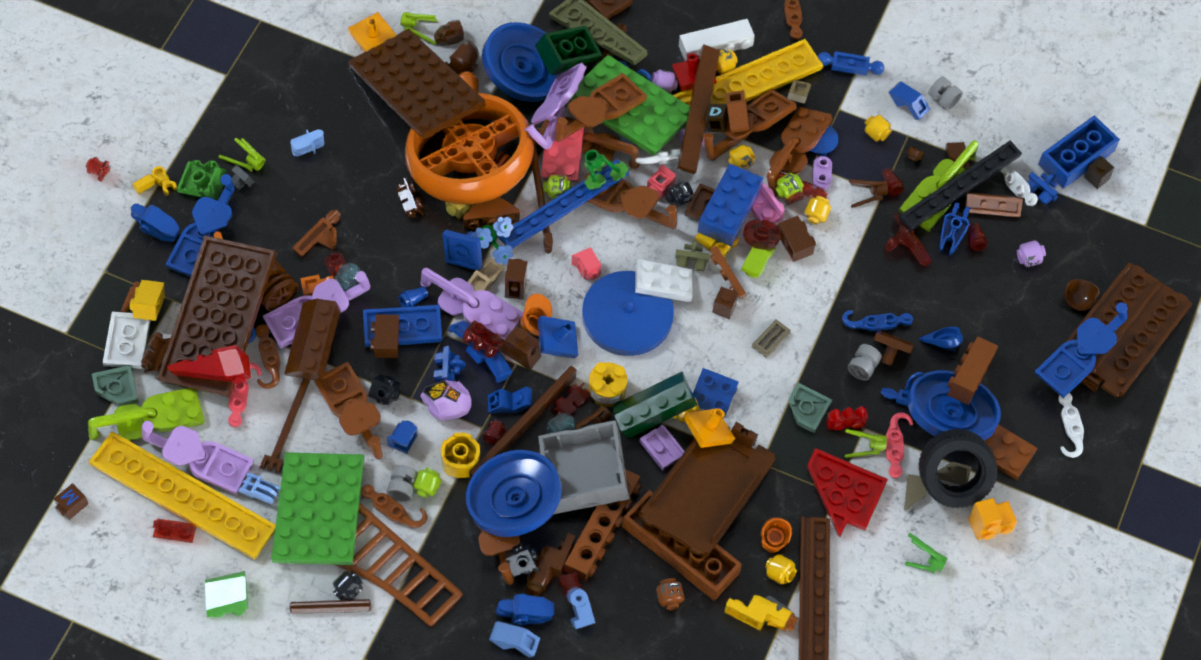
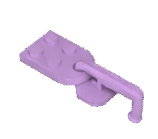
(560, 93)
(461, 298)
(284, 319)
(220, 467)

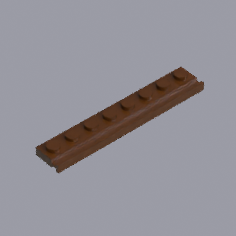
(814, 589)

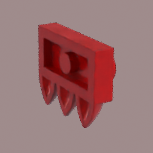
(847, 419)

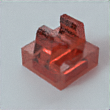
(334, 262)

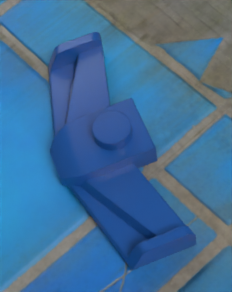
(497, 363)

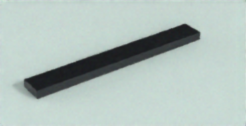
(959, 186)

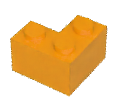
(991, 519)

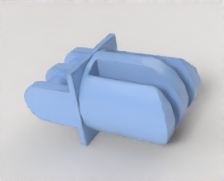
(307, 142)
(260, 490)

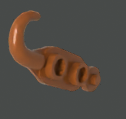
(793, 17)
(269, 356)
(391, 508)

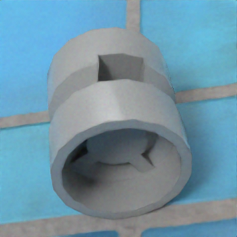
(947, 94)
(864, 362)
(402, 482)

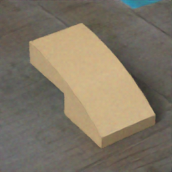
(487, 275)

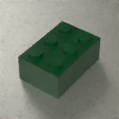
(568, 48)

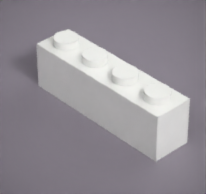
(730, 36)

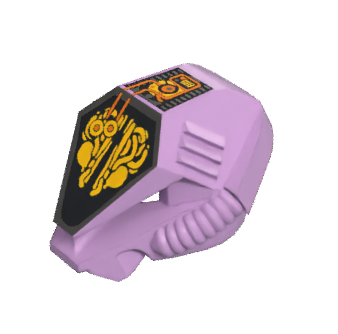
(447, 400)

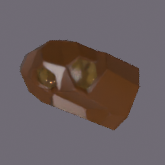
(449, 33)

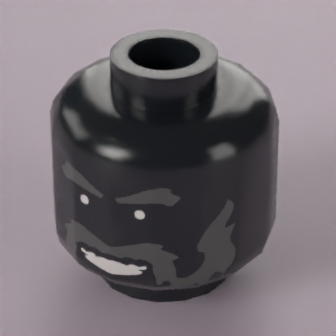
(679, 193)
(347, 586)

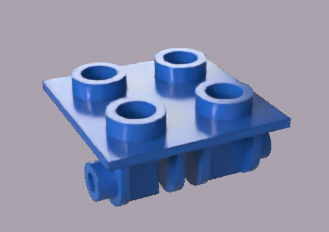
(714, 390)

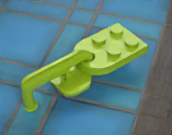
(943, 173)
(172, 410)

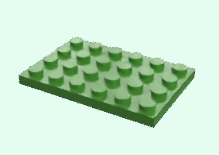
(649, 123)
(318, 508)

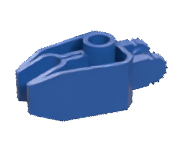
(155, 222)
(954, 226)
(526, 609)

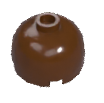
(464, 58)

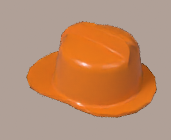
(535, 306)

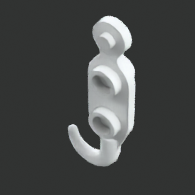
(661, 158)
(1019, 186)
(1073, 425)

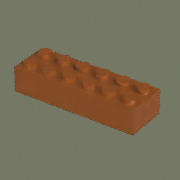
(708, 573)

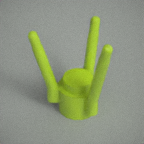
(410, 20)
(254, 159)
(876, 442)

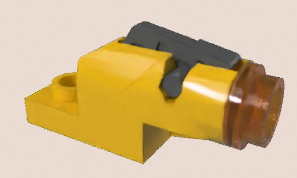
(762, 610)

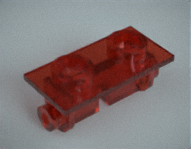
(575, 395)
(174, 530)

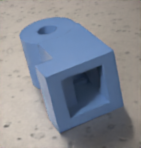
(581, 608)

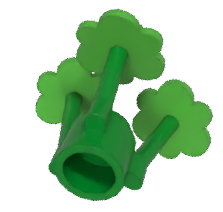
(595, 162)

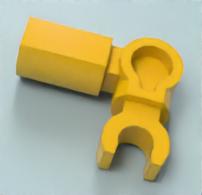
(158, 176)
(709, 243)

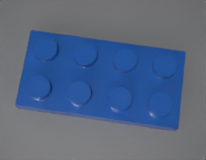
(416, 326)

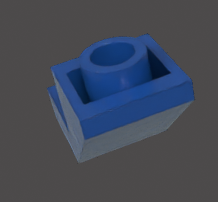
(905, 95)
(507, 402)

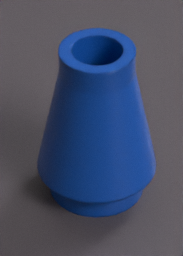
(411, 297)

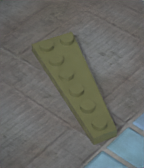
(605, 34)

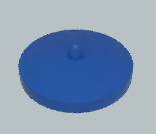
(515, 63)
(625, 320)
(938, 412)
(513, 493)

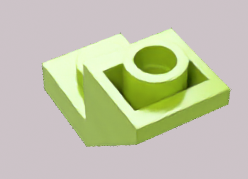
(756, 261)

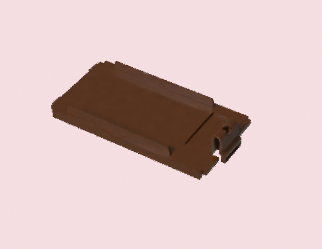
(1151, 318)
(708, 490)

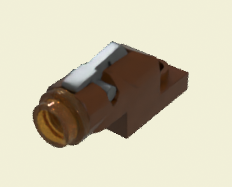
(549, 564)

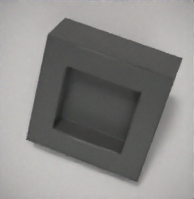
(241, 178)

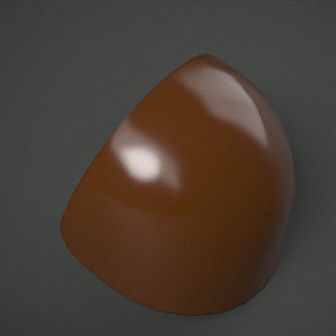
(1081, 294)

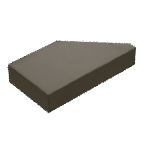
(954, 473)
(914, 491)

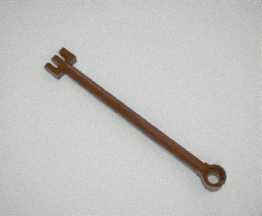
(548, 240)
(274, 458)

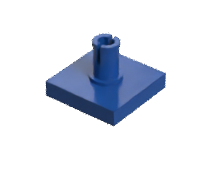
(462, 250)
(557, 337)

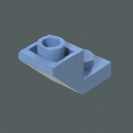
(512, 636)

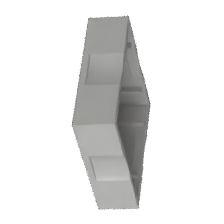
(588, 465)

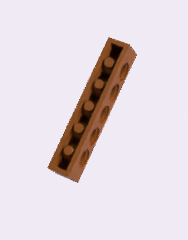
(605, 534)

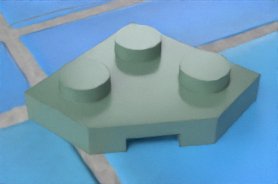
(116, 385)
(808, 407)

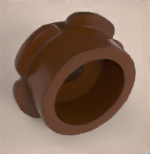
(915, 153)

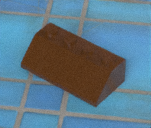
(313, 339)

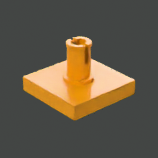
(371, 32)
(709, 427)

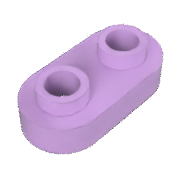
(823, 172)

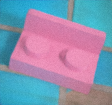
(767, 206)

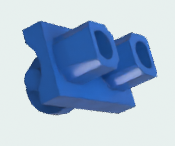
(1048, 192)
(451, 365)

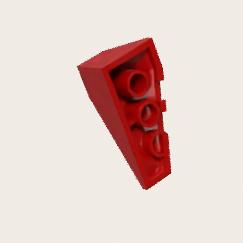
(224, 364)

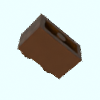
(796, 238)
(516, 278)
(386, 336)

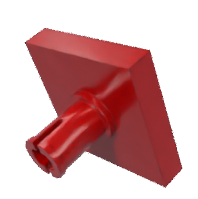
(686, 72)

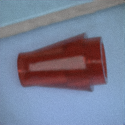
(894, 184)
(977, 239)

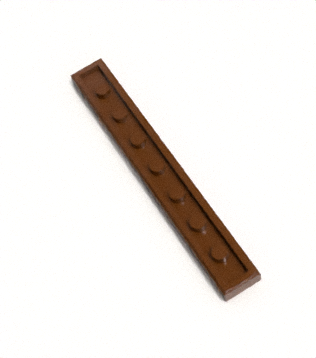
(698, 108)
(529, 417)

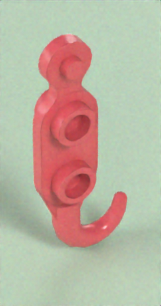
(238, 399)
(895, 444)

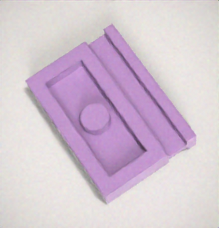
(662, 447)

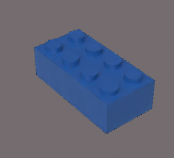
(1077, 150)
(730, 204)

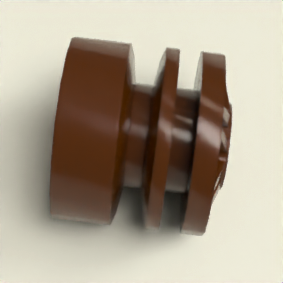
(279, 289)

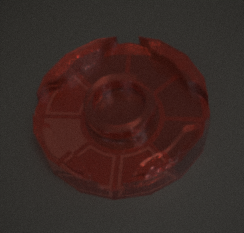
(761, 234)

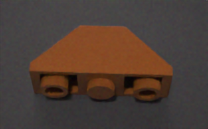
(737, 111)
(488, 213)

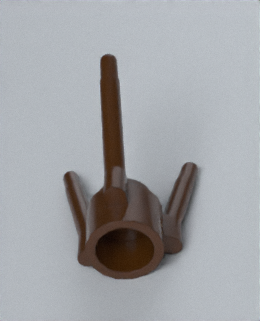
(877, 188)
(601, 415)

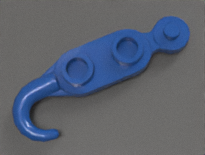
(877, 322)

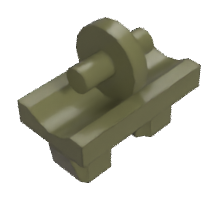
(700, 259)

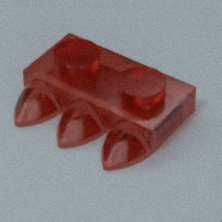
(483, 339)

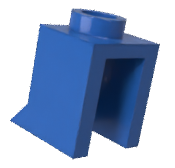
(403, 436)

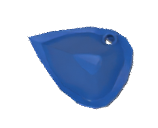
(946, 338)

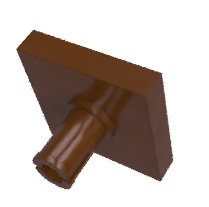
(893, 344)

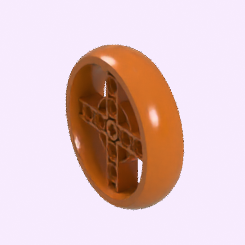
(471, 150)

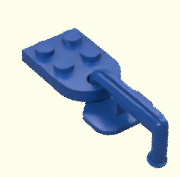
(208, 218)
(1067, 367)

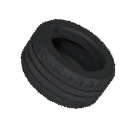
(965, 494)

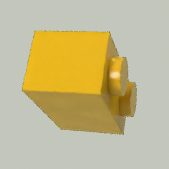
(148, 300)

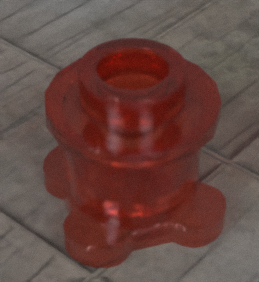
(97, 167)
(494, 432)
(570, 581)

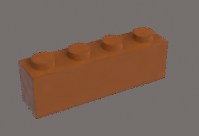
(972, 370)

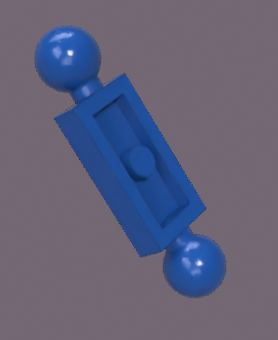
(851, 63)

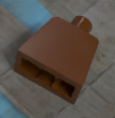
(522, 348)

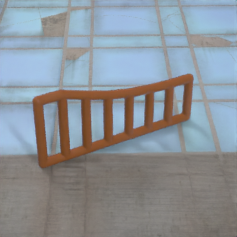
(413, 557)

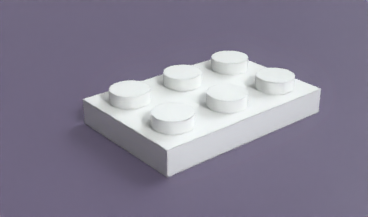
(663, 280)
(126, 341)

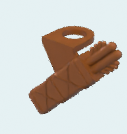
(319, 234)

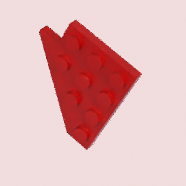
(845, 490)

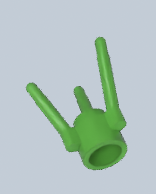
(936, 559)

